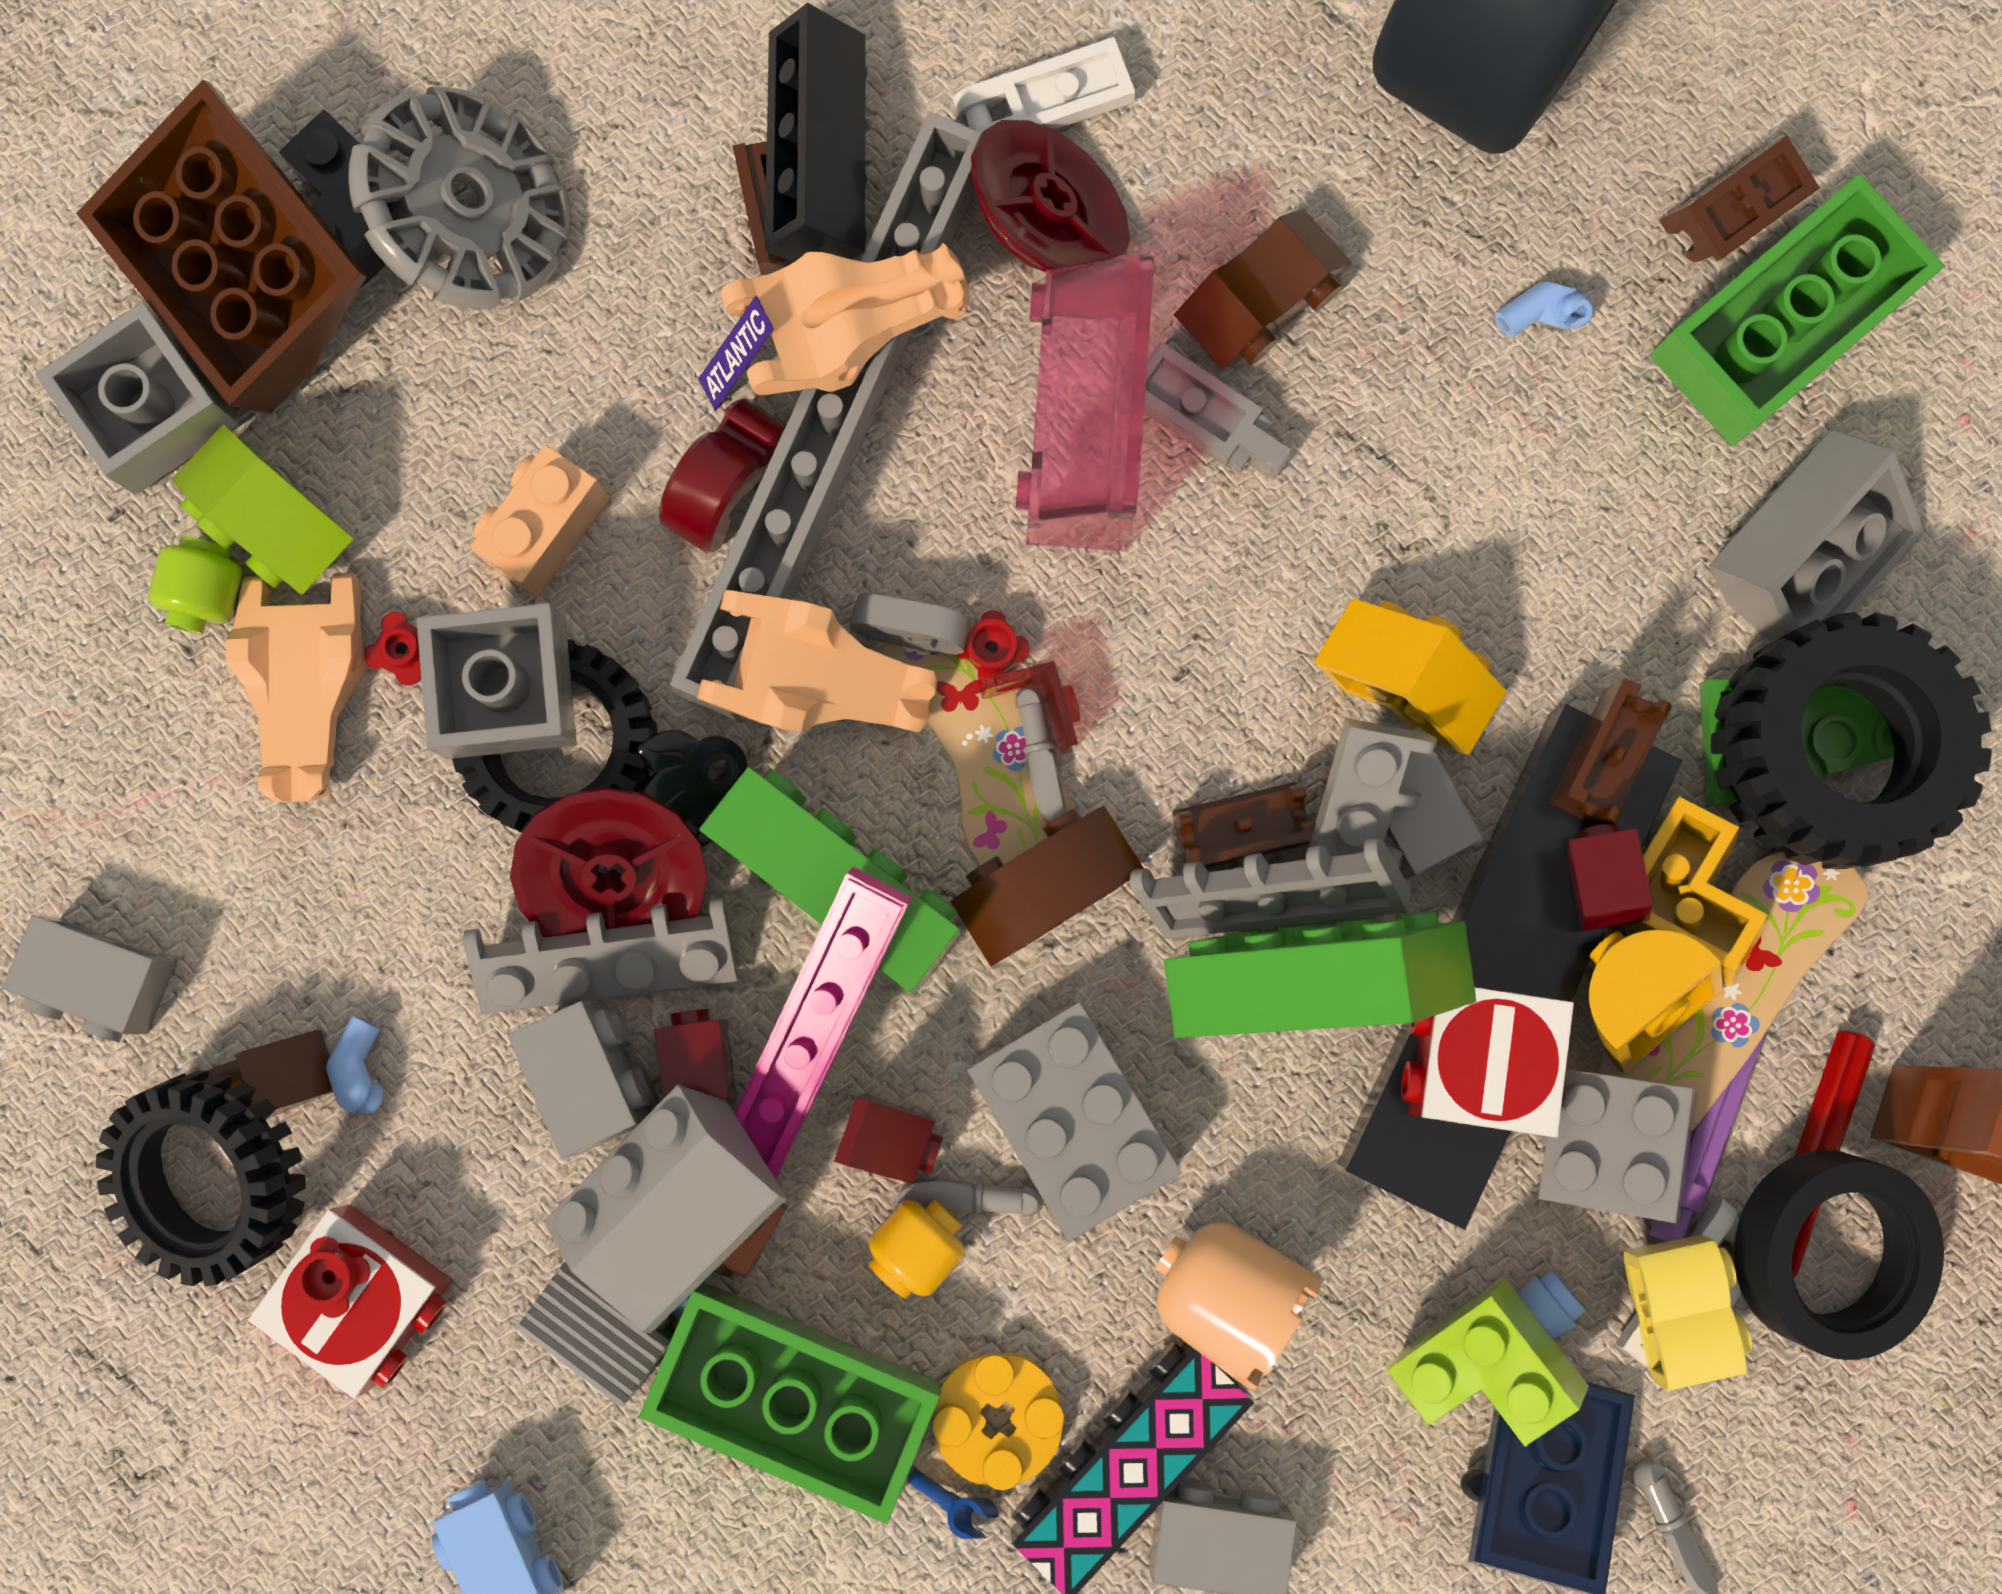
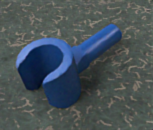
(958, 1508)

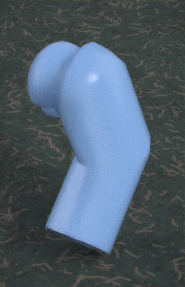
(1548, 305)
(348, 1071)

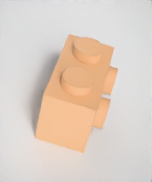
(539, 520)

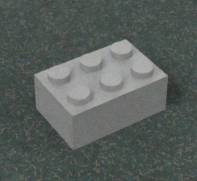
(1074, 1121)

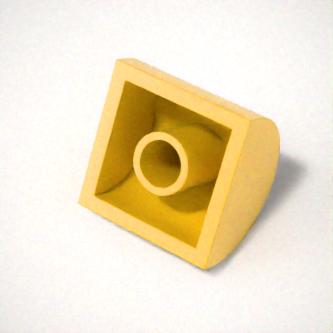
(1648, 990)

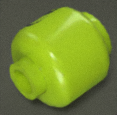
(195, 584)

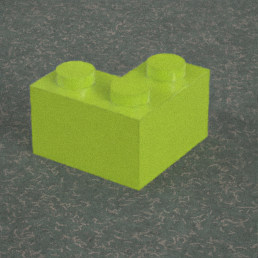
(250, 503)
(1495, 1349)

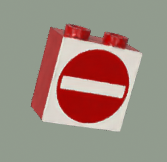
(1492, 1063)
(383, 1312)

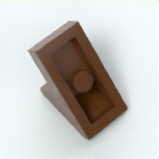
(283, 1071)

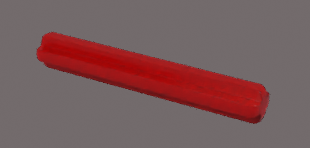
(1833, 1111)

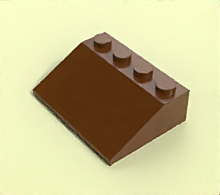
(225, 252)

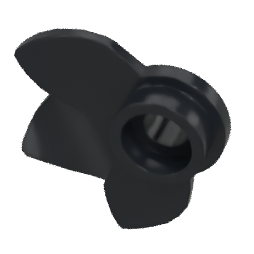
(682, 774)

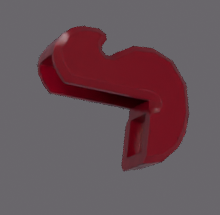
(719, 474)

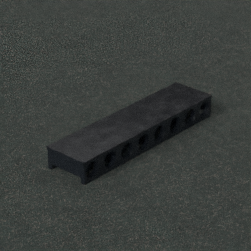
(1520, 942)

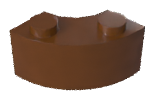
(1264, 290)
(1045, 884)

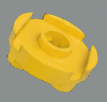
(998, 1458)

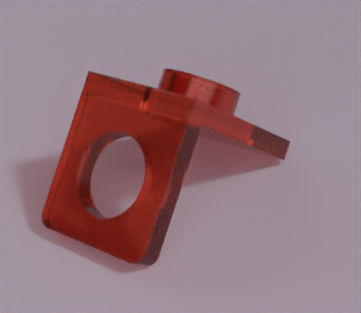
(1059, 698)

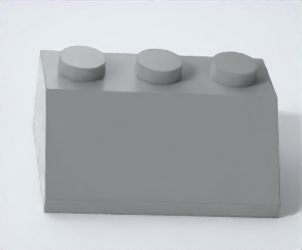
(1820, 538)
(665, 1207)

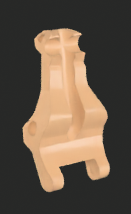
(841, 311)
(810, 671)
(298, 676)

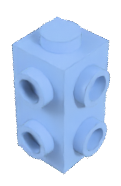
(492, 1544)

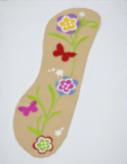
(987, 754)
(1797, 932)

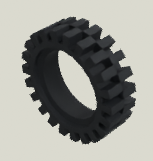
(624, 770)
(153, 1210)

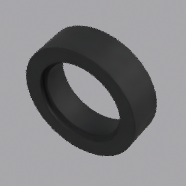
(1908, 1267)

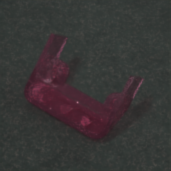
(1088, 403)

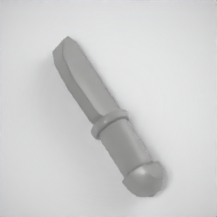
(1041, 760)
(967, 1196)
(1672, 1522)

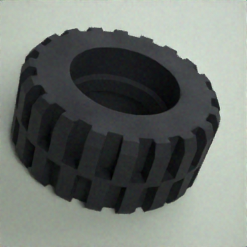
(1930, 724)

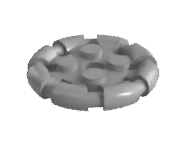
(433, 215)

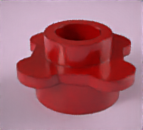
(996, 630)
(384, 651)
(309, 1279)

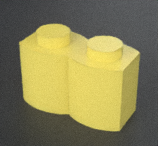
(1687, 1311)

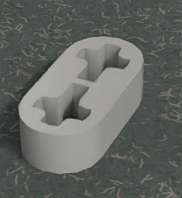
(910, 623)

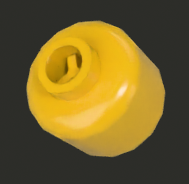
(916, 1248)

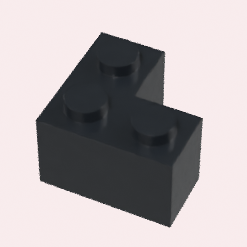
(321, 161)

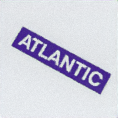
(736, 353)

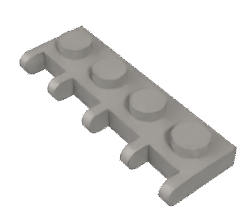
(1366, 788)
(1274, 894)
(602, 960)

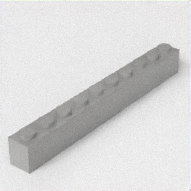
(825, 425)

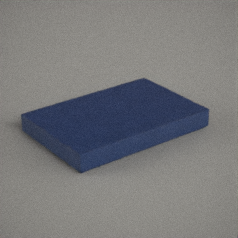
(1555, 1502)

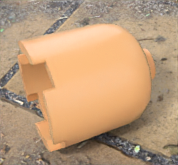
(1233, 1298)

